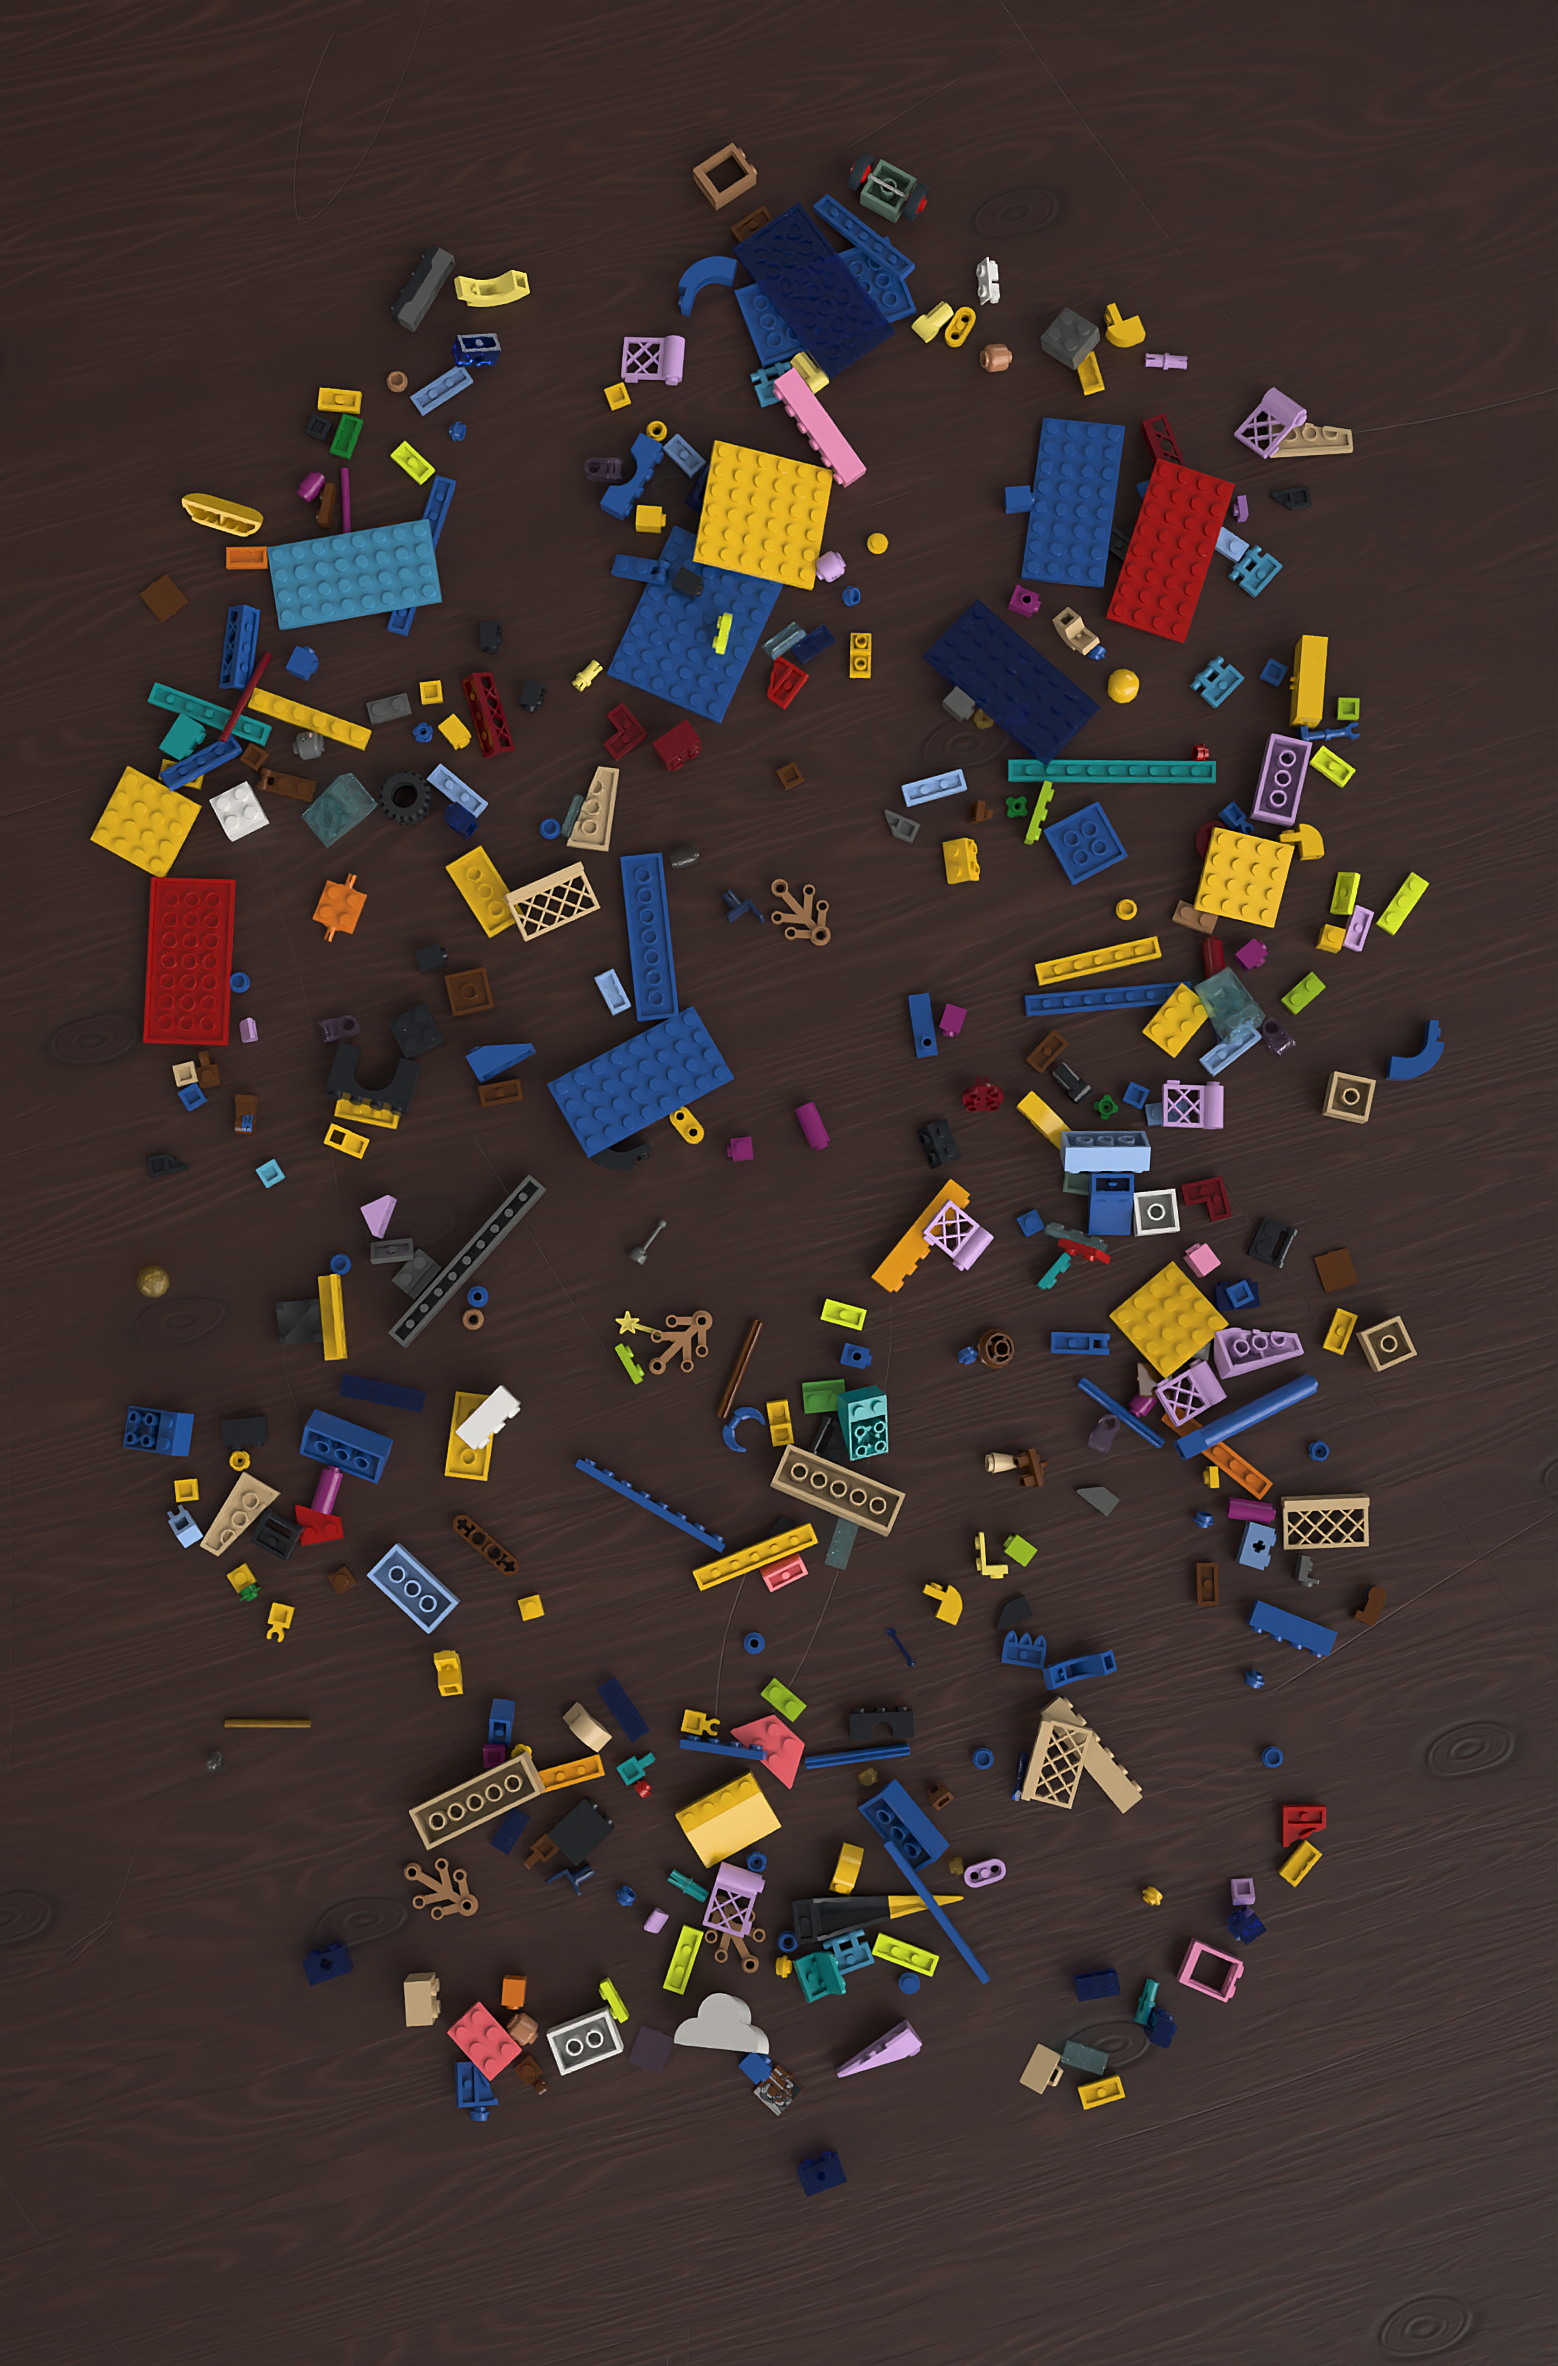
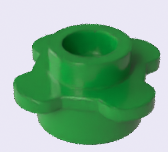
(1012, 811)
(1105, 1113)
(249, 1592)

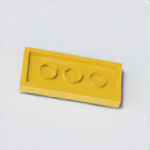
(483, 890)
(461, 1458)

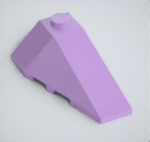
(1245, 1350)
(890, 2047)

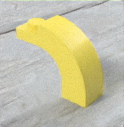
(494, 291)

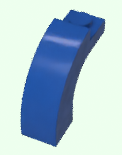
(705, 272)
(1408, 1068)
(1079, 1668)

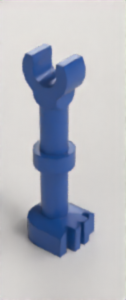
(1326, 734)

